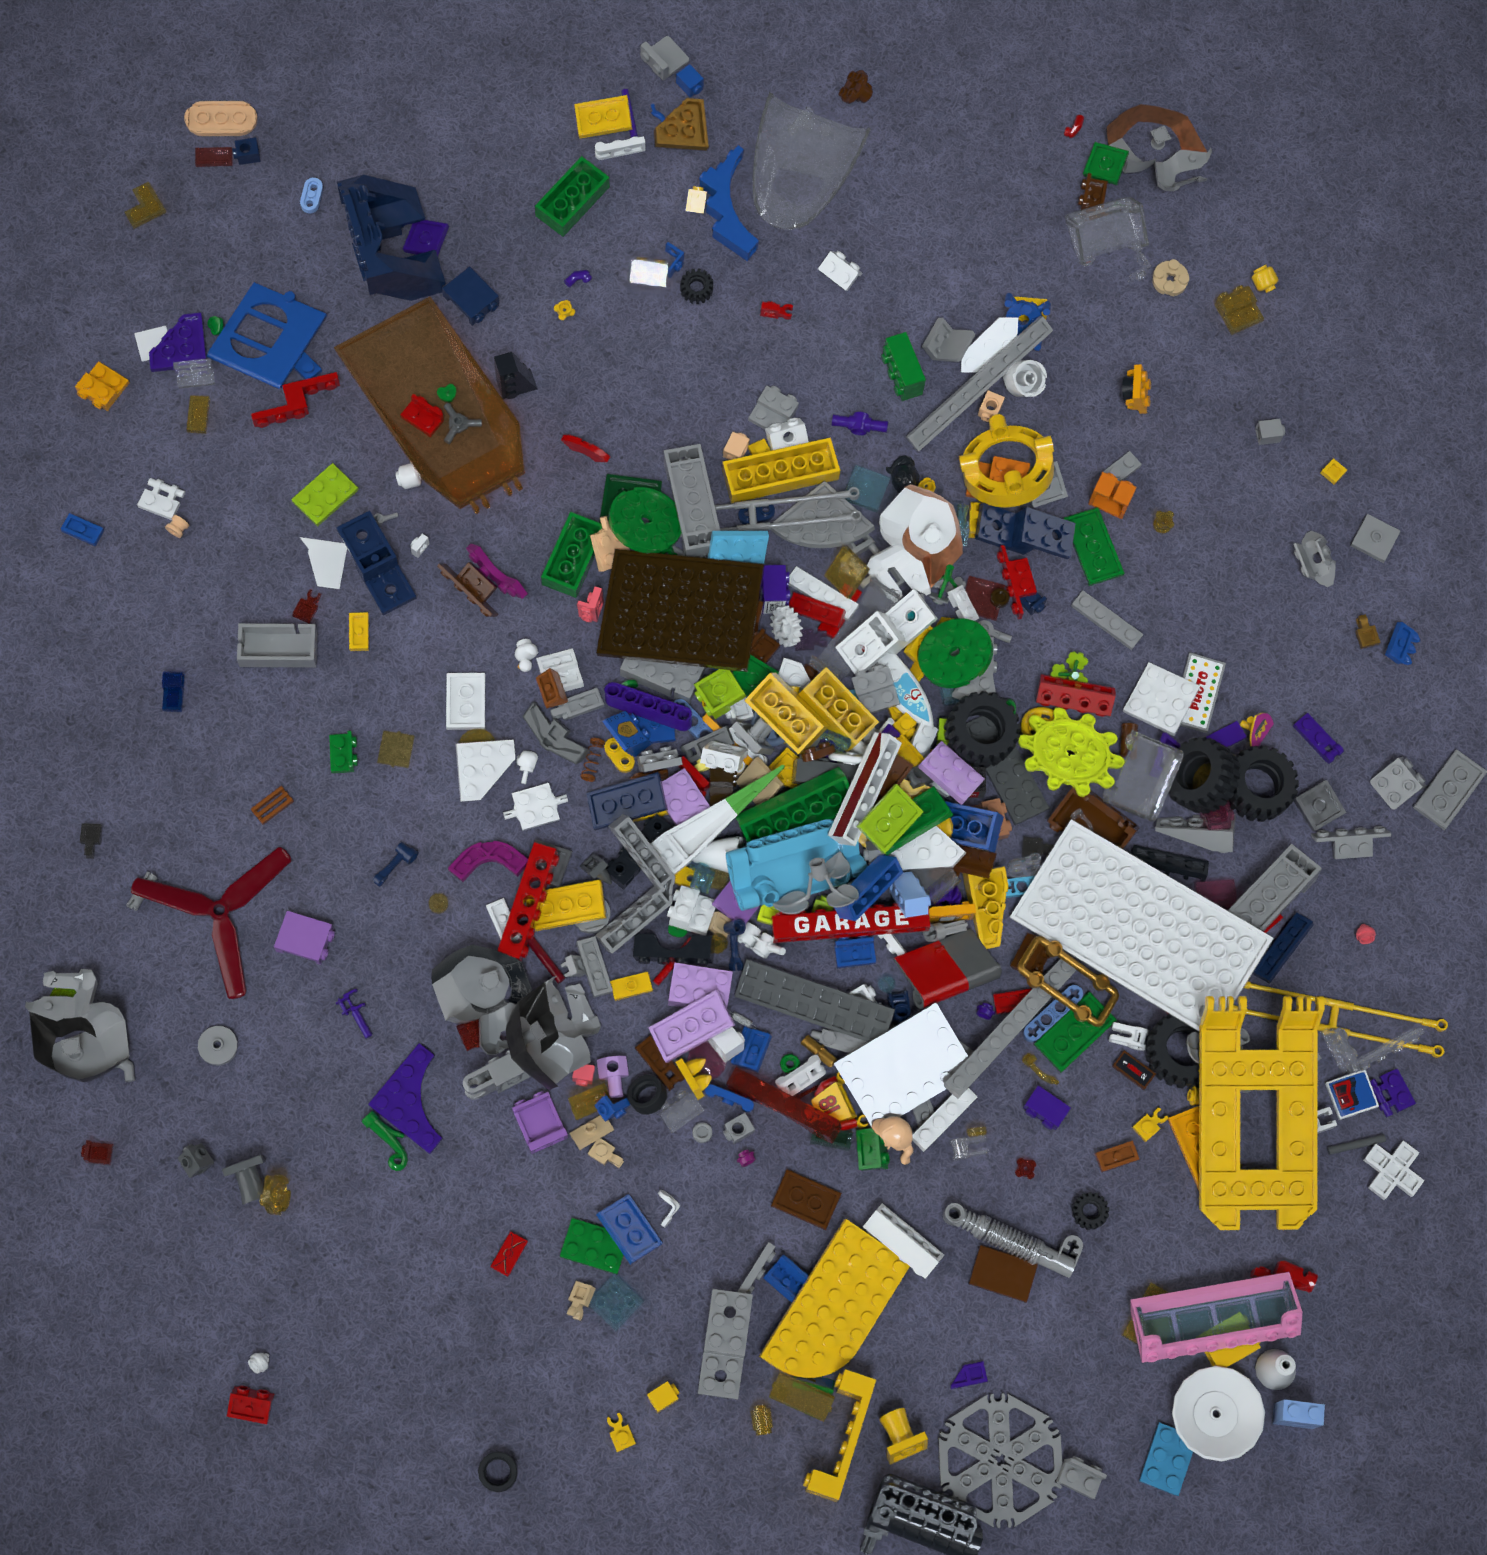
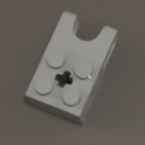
(497, 1075)

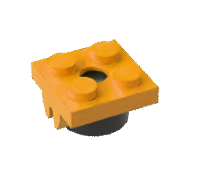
(1135, 389)

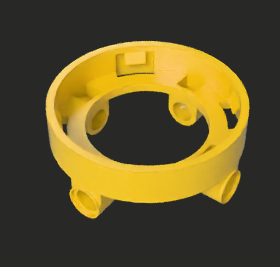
(1014, 489)

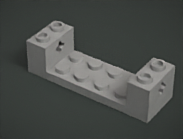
(692, 498)
(1276, 888)

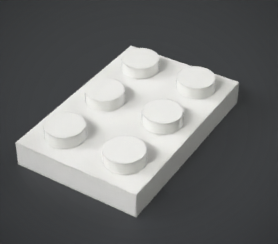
(465, 701)

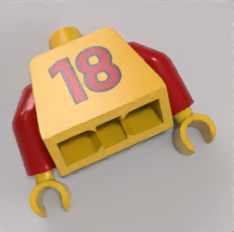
(834, 1101)

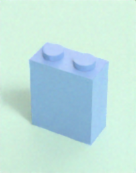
(1298, 1414)

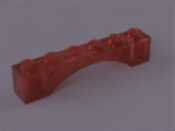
(807, 1116)

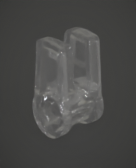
(961, 1149)

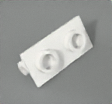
(959, 598)

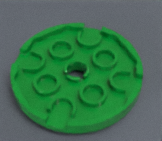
(629, 528)
(957, 670)

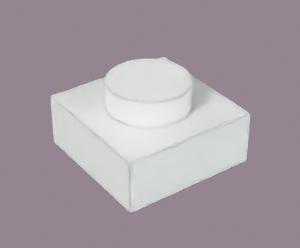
(419, 545)

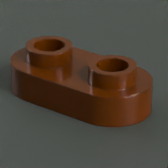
(813, 753)

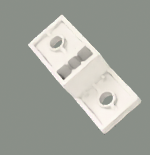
(886, 632)

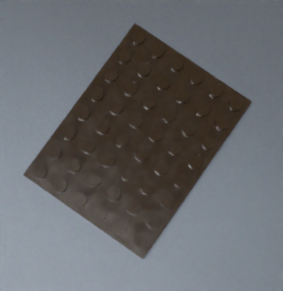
(681, 610)

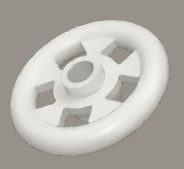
(847, 758)

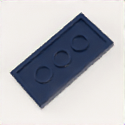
(632, 798)

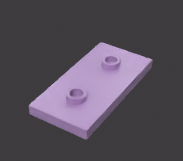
(691, 1026)

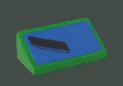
(820, 1383)

